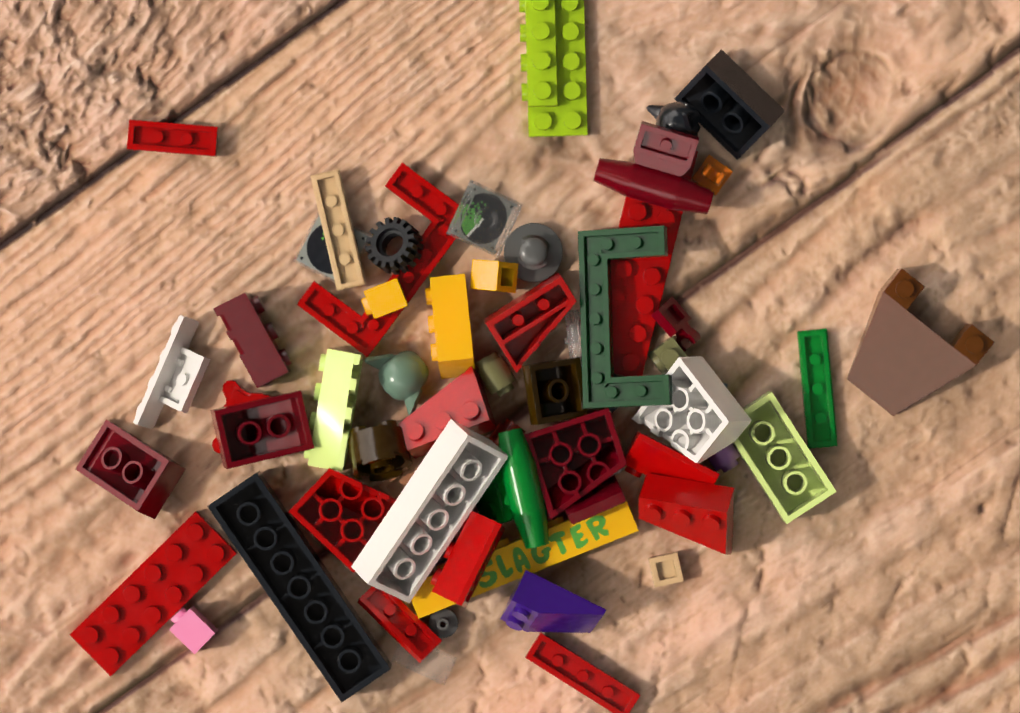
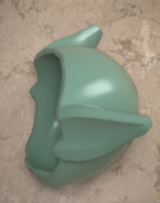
(401, 376)

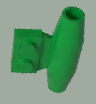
(517, 492)

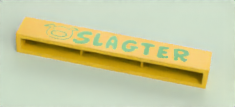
(513, 559)

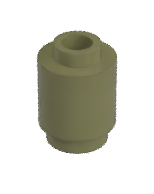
(495, 374)

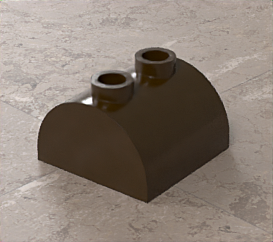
(554, 390)

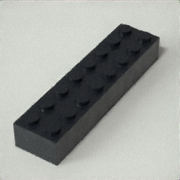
(300, 586)

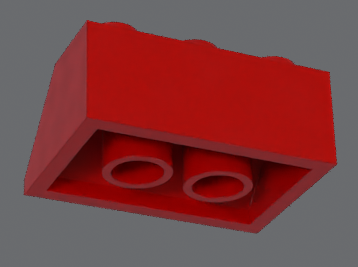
(653, 457)
(467, 559)

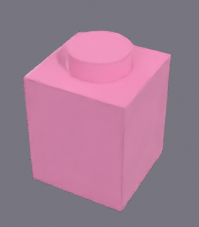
(192, 628)

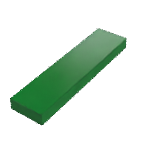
(817, 388)

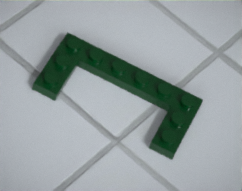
(598, 381)

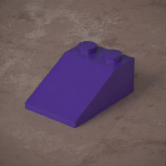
(546, 607)

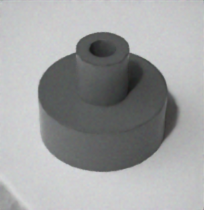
(445, 615)

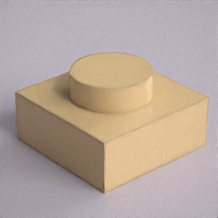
(665, 569)

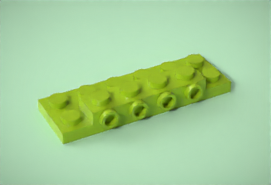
(554, 67)

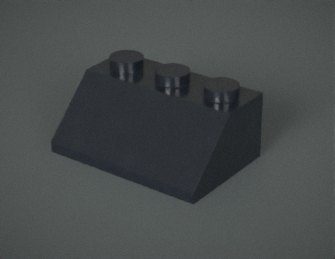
(730, 104)

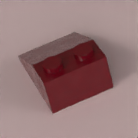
(262, 429)
(130, 469)

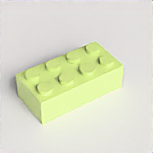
(781, 460)

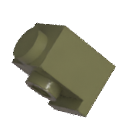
(666, 355)

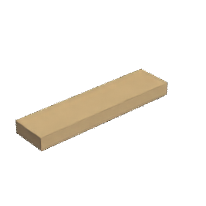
(338, 230)

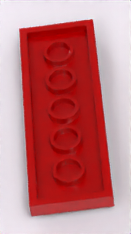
(153, 593)

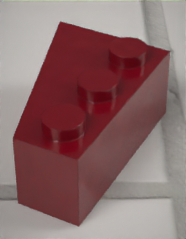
(254, 338)

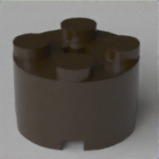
(378, 451)

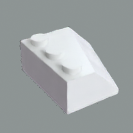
(702, 412)

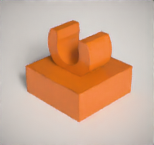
(712, 174)

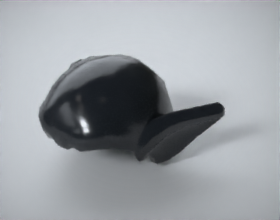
(677, 116)

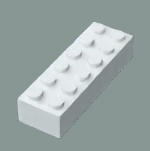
(429, 511)

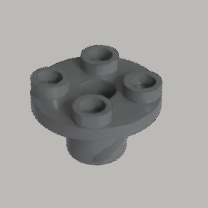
(535, 251)

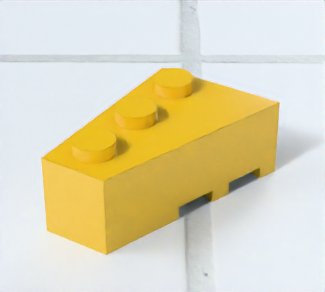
(450, 325)

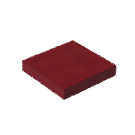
(598, 500)

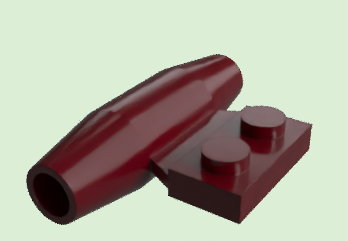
(658, 171)

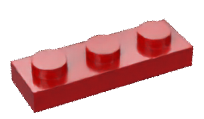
(172, 138)
(400, 623)

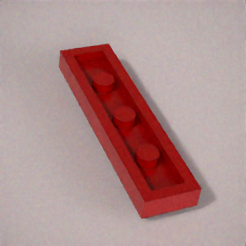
(582, 675)

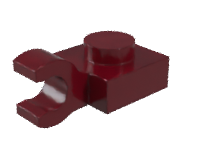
(674, 321)

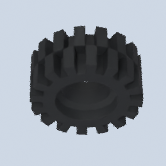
(384, 235)

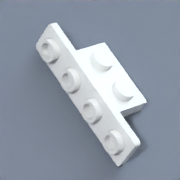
(175, 376)

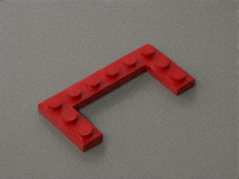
(365, 331)

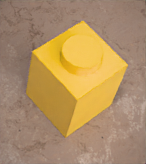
(494, 276)
(384, 299)

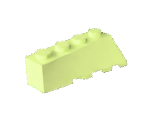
(335, 408)

